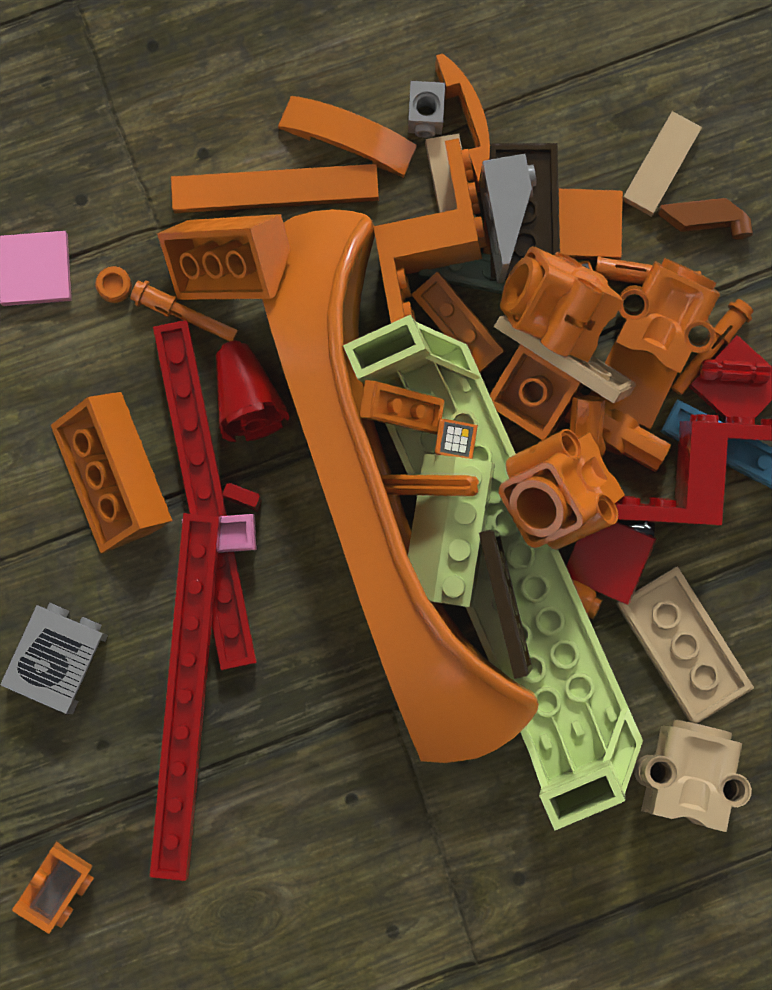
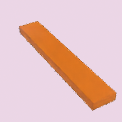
(274, 188)

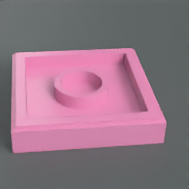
(34, 268)

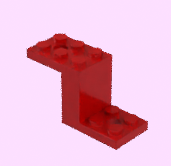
(699, 472)

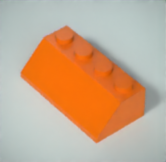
(226, 257)
(110, 471)

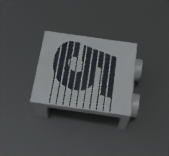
(53, 658)

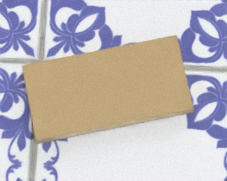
(592, 374)
(685, 646)

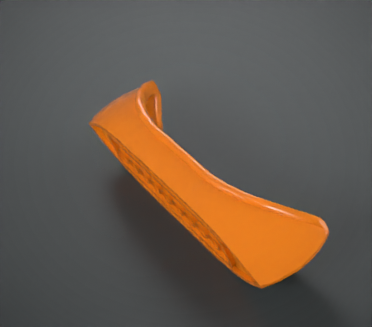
(444, 687)

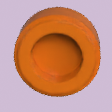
(113, 284)

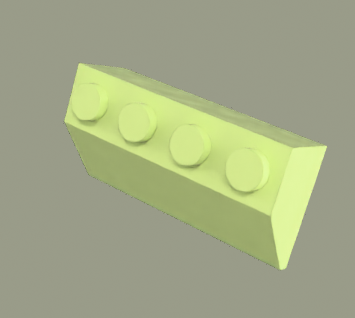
(446, 532)

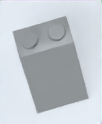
(505, 192)

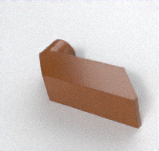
(707, 215)

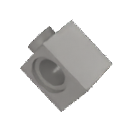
(426, 95)

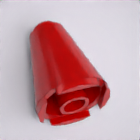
(246, 395)

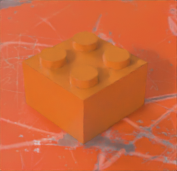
(534, 393)

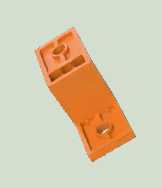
(431, 239)

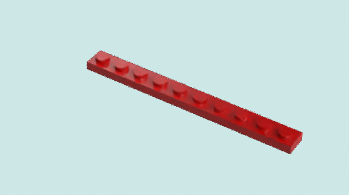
(203, 485)
(185, 697)

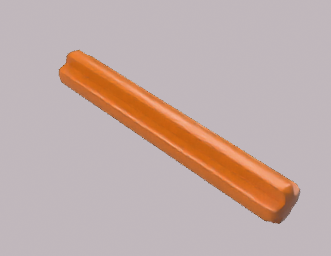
(430, 485)

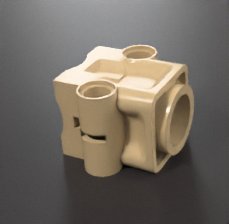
(693, 772)

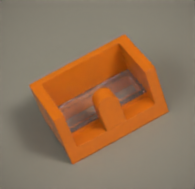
(53, 888)

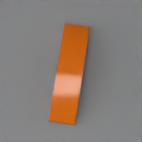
(458, 85)
(349, 132)

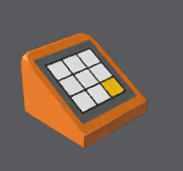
(456, 439)

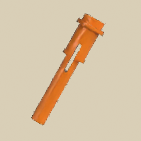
(166, 304)
(727, 327)

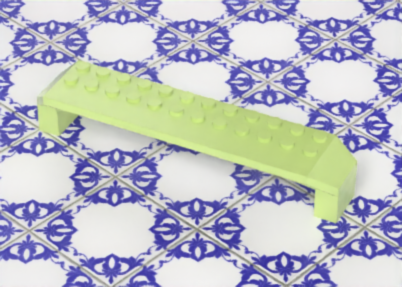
(583, 728)

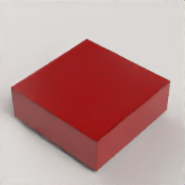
(242, 497)

